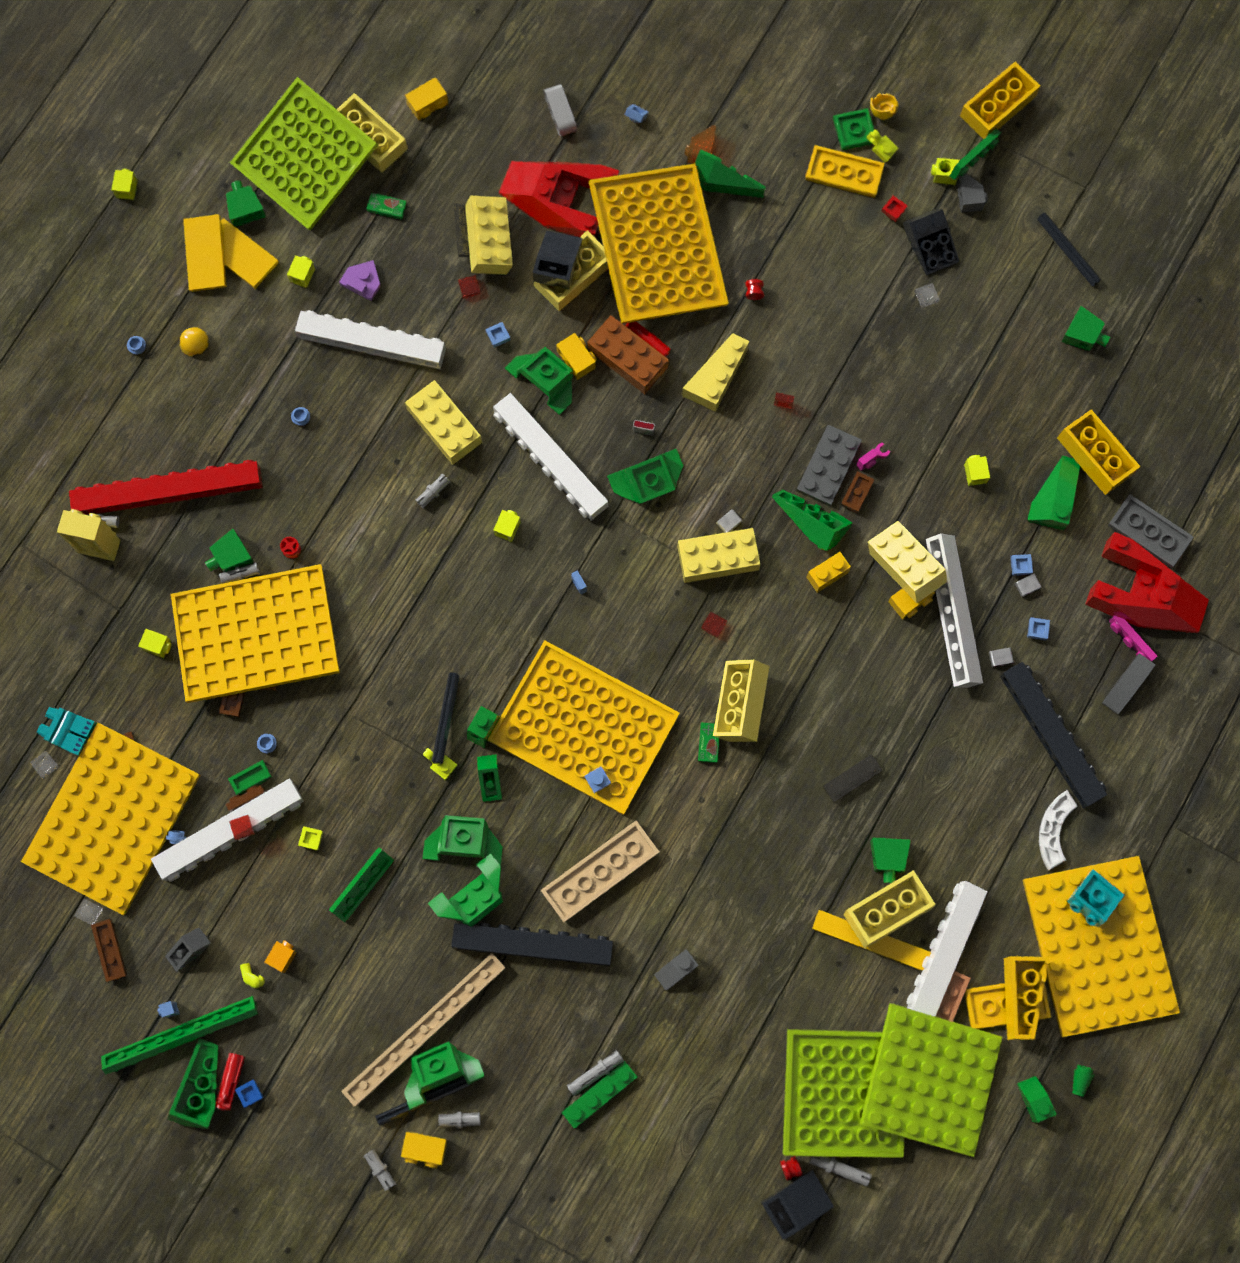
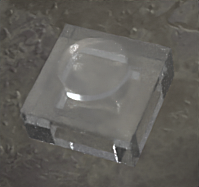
(927, 295)
(44, 764)
(88, 912)

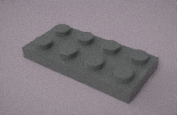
(829, 465)
(1150, 531)

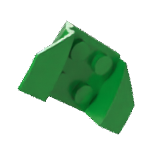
(546, 373)
(648, 478)
(462, 838)
(475, 899)
(437, 1068)

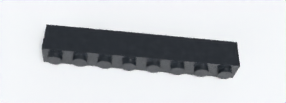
(1053, 735)
(532, 944)

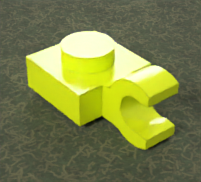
(884, 147)
(443, 770)

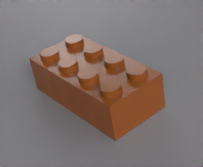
(627, 354)

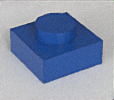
(249, 1093)

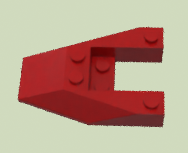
(548, 191)
(1157, 594)

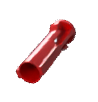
(648, 337)
(229, 1081)

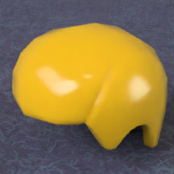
(883, 106)
(193, 341)

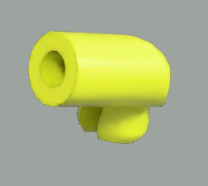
(249, 978)

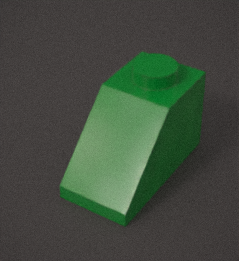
(489, 777)
(1036, 1099)

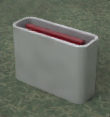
(643, 427)
(729, 521)
(1028, 585)
(1001, 657)

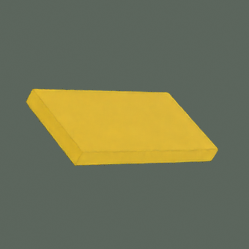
(845, 171)
(204, 253)
(245, 256)
(988, 1006)

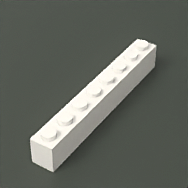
(370, 339)
(550, 456)
(955, 614)
(219, 834)
(946, 948)

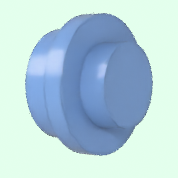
(136, 345)
(300, 416)
(266, 743)
(175, 836)

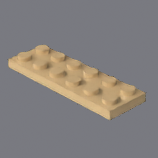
(600, 871)

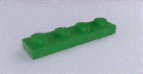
(973, 156)
(361, 885)
(599, 1094)

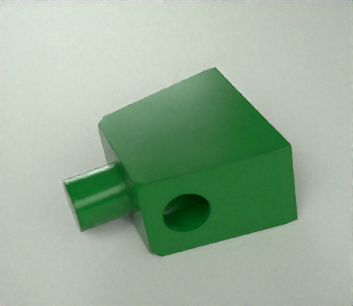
(243, 205)
(1085, 331)
(229, 553)
(482, 726)
(889, 856)

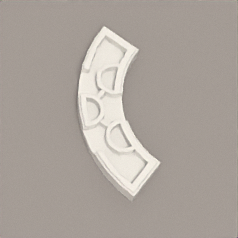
(1050, 829)

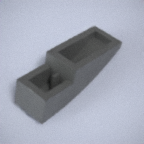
(1128, 683)

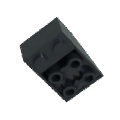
(931, 241)
(557, 259)
(797, 1205)

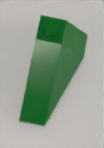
(721, 179)
(1056, 497)
(819, 526)
(196, 1094)

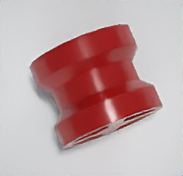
(754, 289)
(288, 544)
(791, 1168)

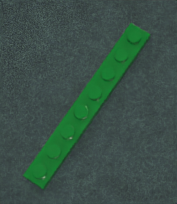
(179, 1035)

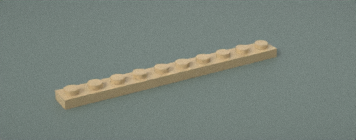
(423, 1030)

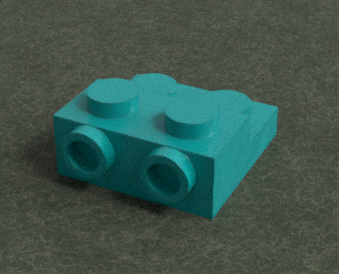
(1095, 899)

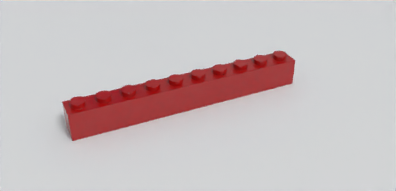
(166, 488)

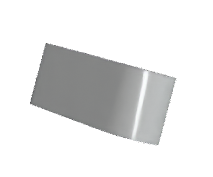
(560, 110)

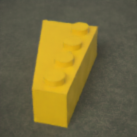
(1023, 994)

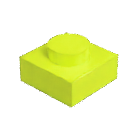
(310, 838)

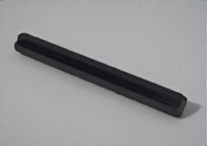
(1068, 249)
(445, 718)
(431, 1096)

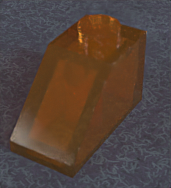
(701, 141)

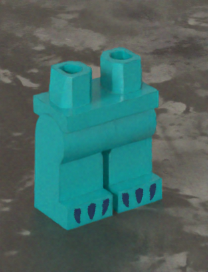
(62, 727)

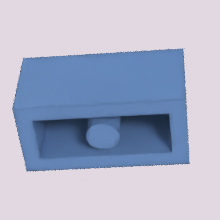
(168, 1009)

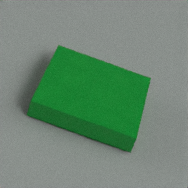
(853, 128)

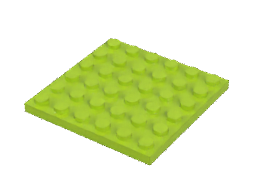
(304, 153)
(931, 1080)
(827, 1095)

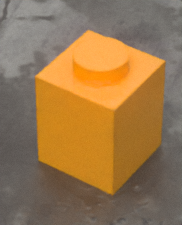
(281, 956)

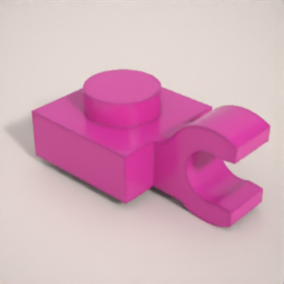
(868, 459)

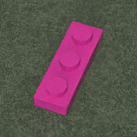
(1131, 638)

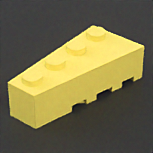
(715, 376)

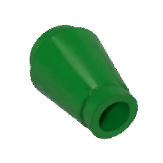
(1082, 1079)

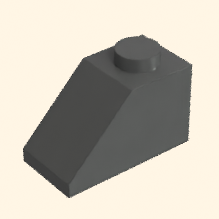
(970, 194)
(187, 949)
(676, 970)

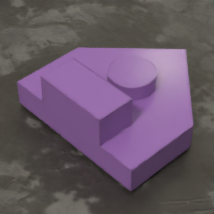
(362, 280)

